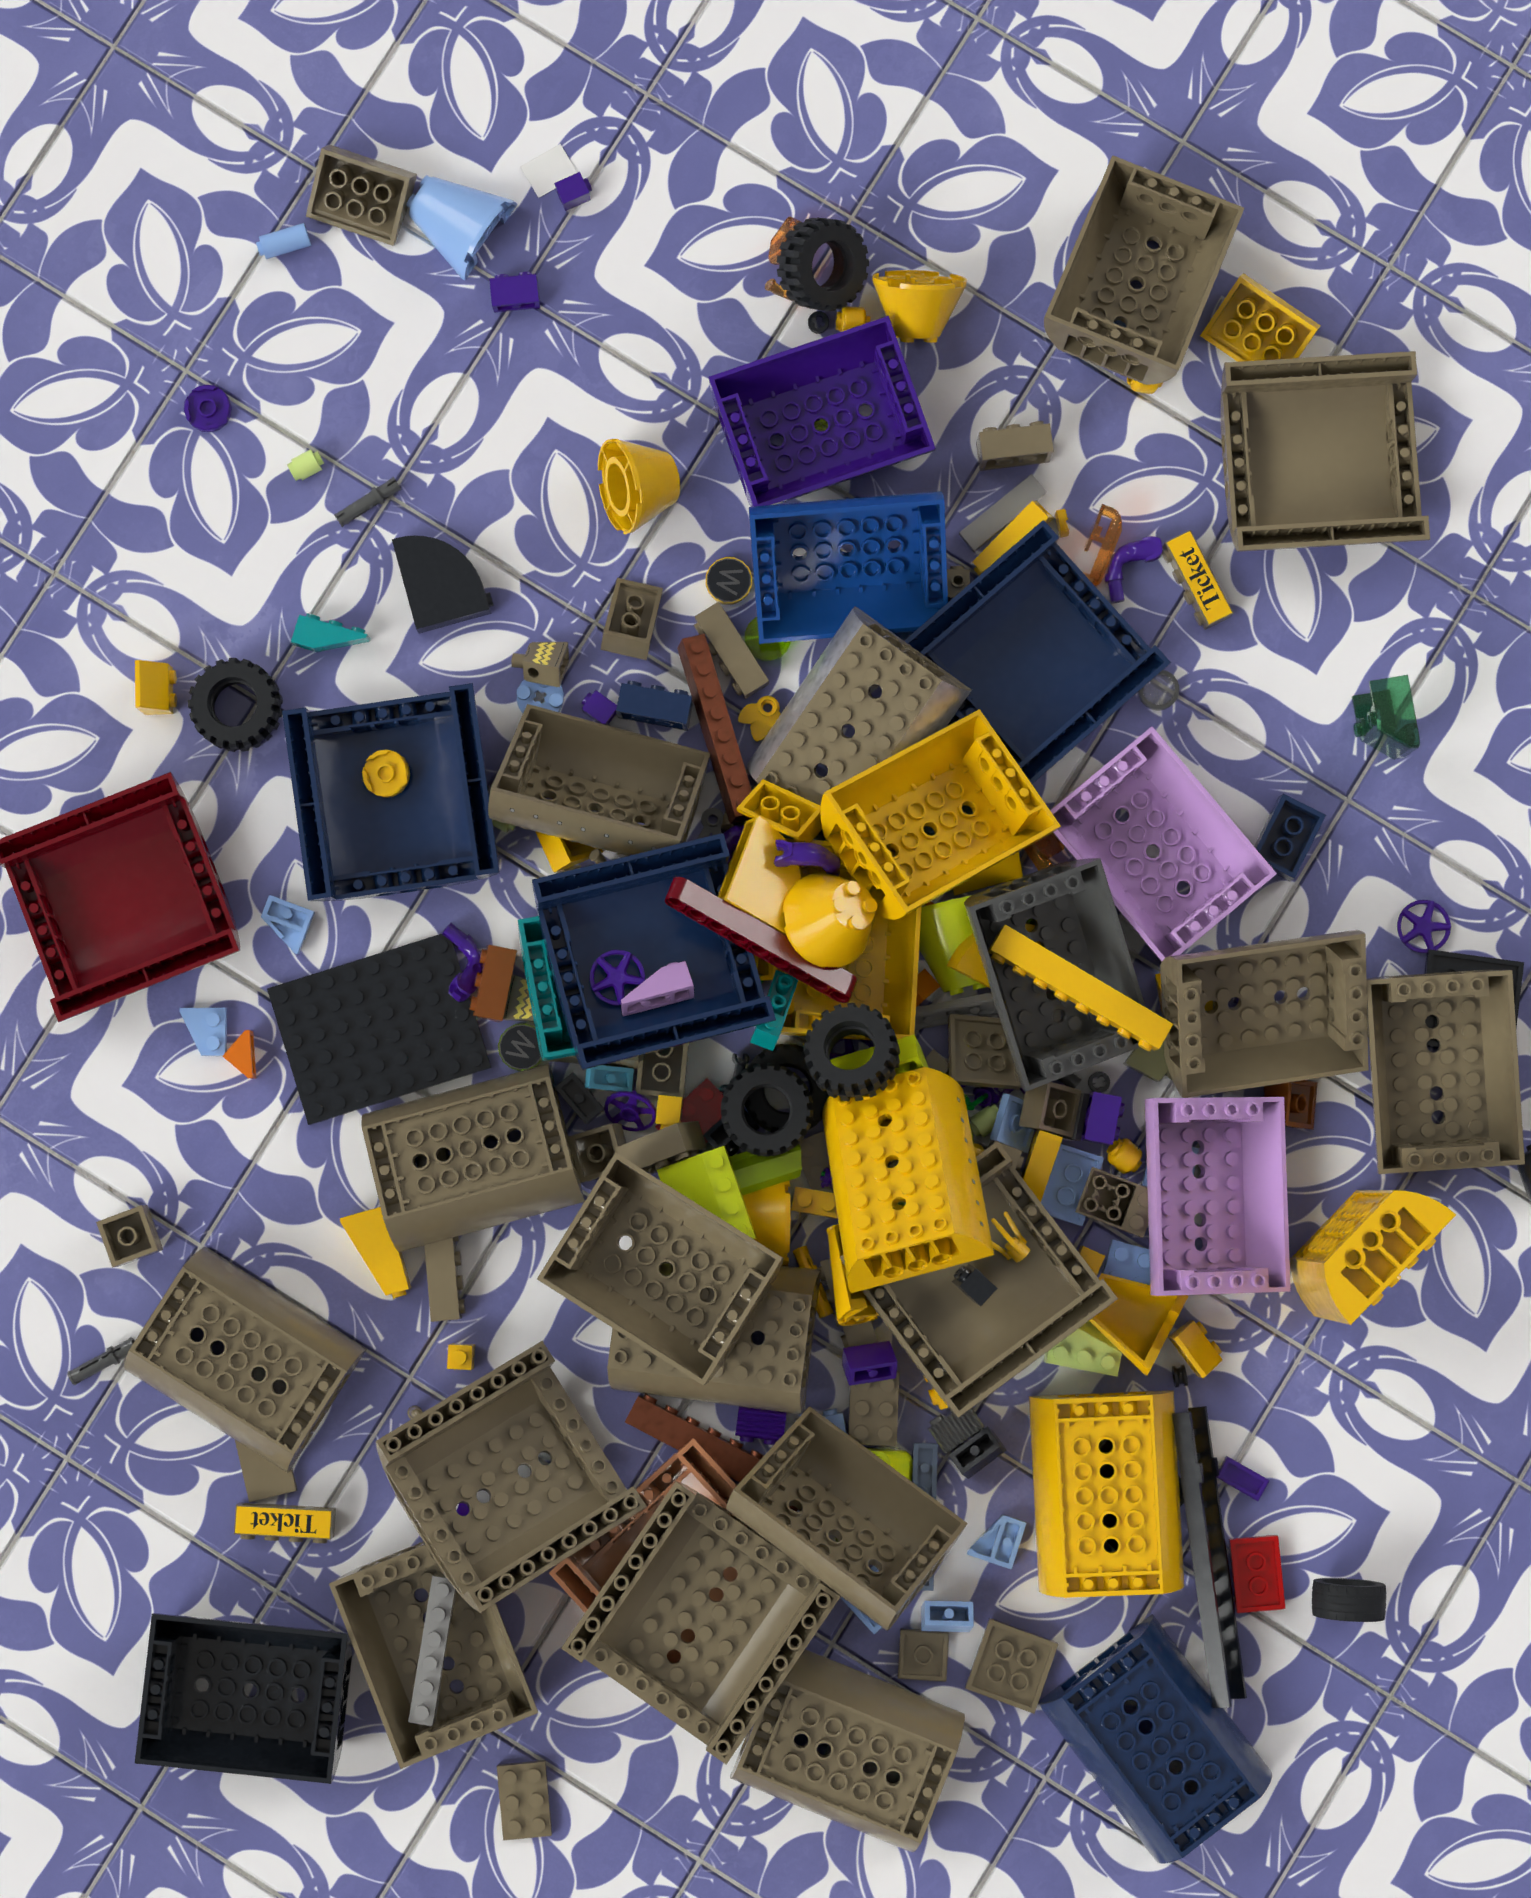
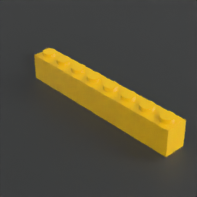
(1080, 988)

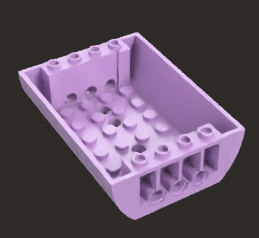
(1236, 1194)

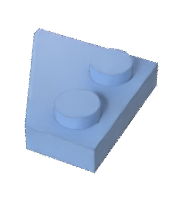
(288, 921)
(207, 1029)
(999, 1542)

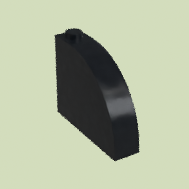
(439, 583)

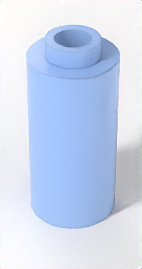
(283, 241)

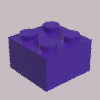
(1102, 1118)

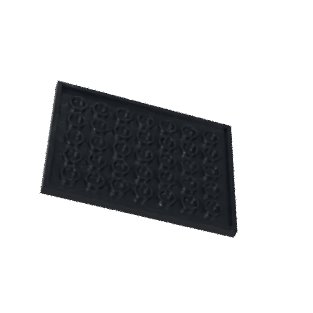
(377, 1029)

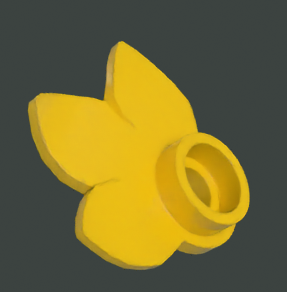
(760, 720)

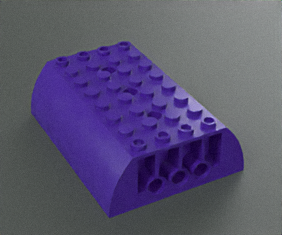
(814, 383)

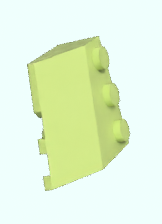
(1087, 1351)

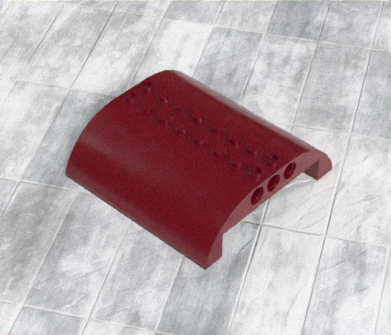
(119, 895)

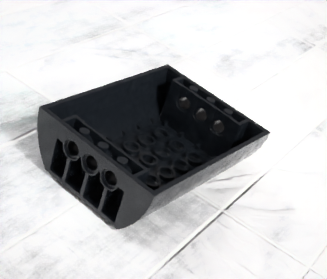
(237, 1731)

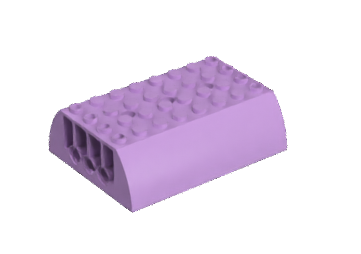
(1185, 824)

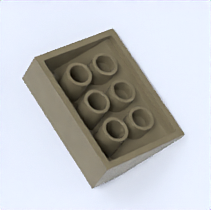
(360, 194)

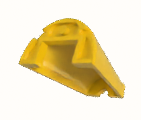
(771, 1217)
(850, 1307)
(1138, 1320)

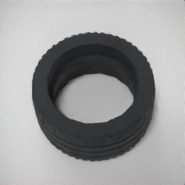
(1349, 1599)

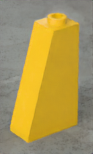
(1014, 532)
(1040, 1161)
(378, 1251)

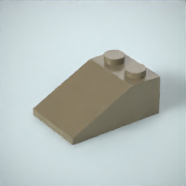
(631, 619)

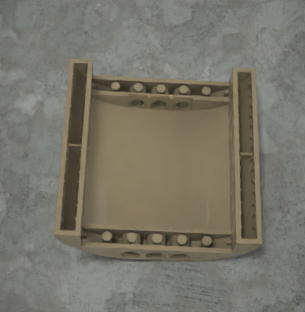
(1321, 451)
(1038, 1302)

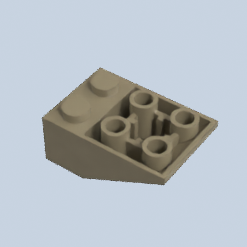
(1115, 1202)

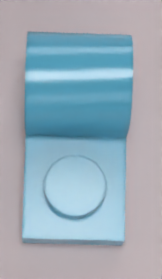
(609, 1078)

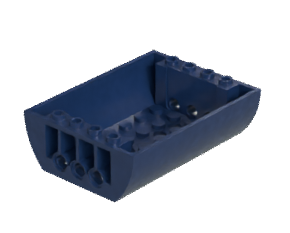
(1185, 1728)

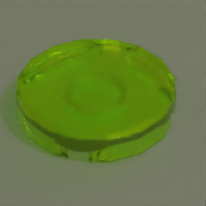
(763, 651)

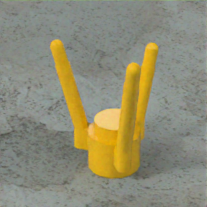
(1015, 1246)

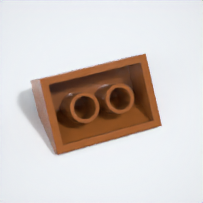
(493, 983)

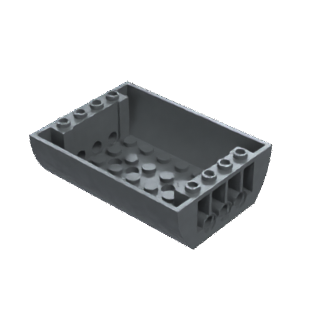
(1079, 924)

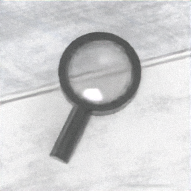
(1160, 691)

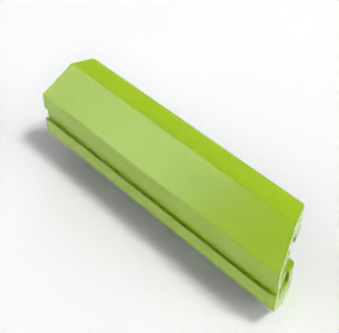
(759, 1172)

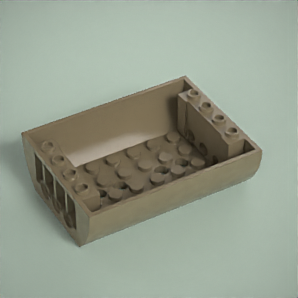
(1260, 1037)
(1472, 1067)
(477, 1183)
(257, 1331)
(387, 1636)
(862, 1724)

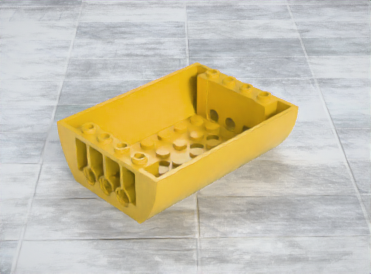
(1364, 1250)
(1075, 1497)

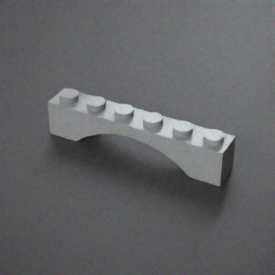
(432, 1651)

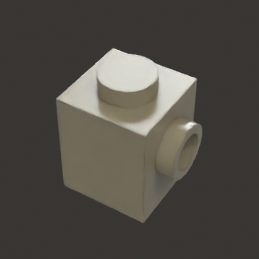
(957, 580)

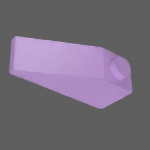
(662, 988)

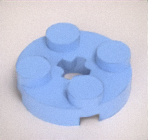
(527, 692)

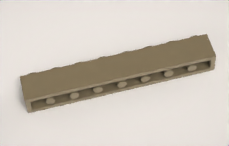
(442, 1271)

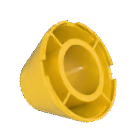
(636, 483)

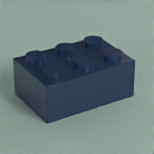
(654, 705)
(1288, 835)

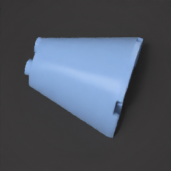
(457, 219)

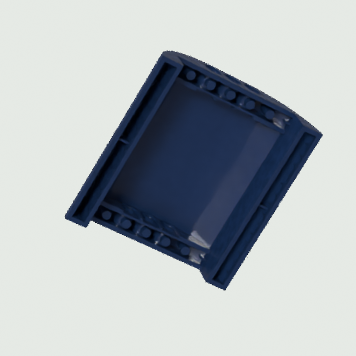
(1038, 651)
(398, 844)
(625, 909)

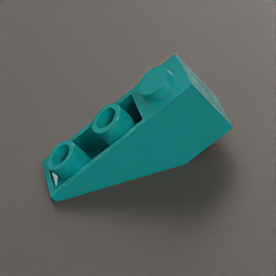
(322, 636)
(781, 995)

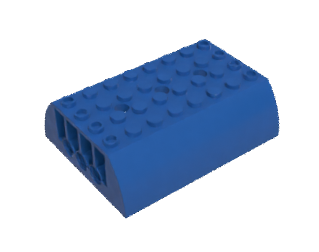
(816, 591)

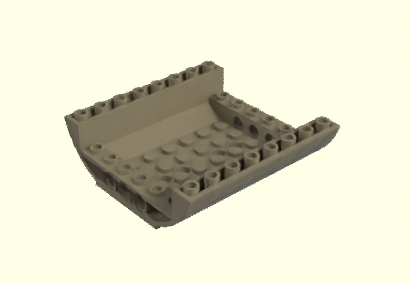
(477, 1445)
(740, 1642)

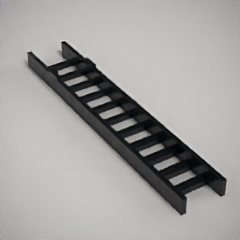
(1209, 1556)

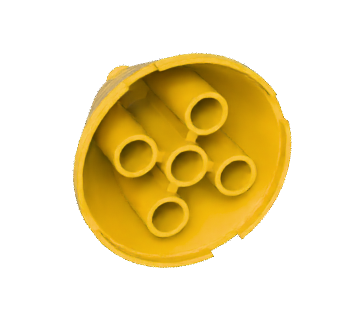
(918, 301)
(828, 919)

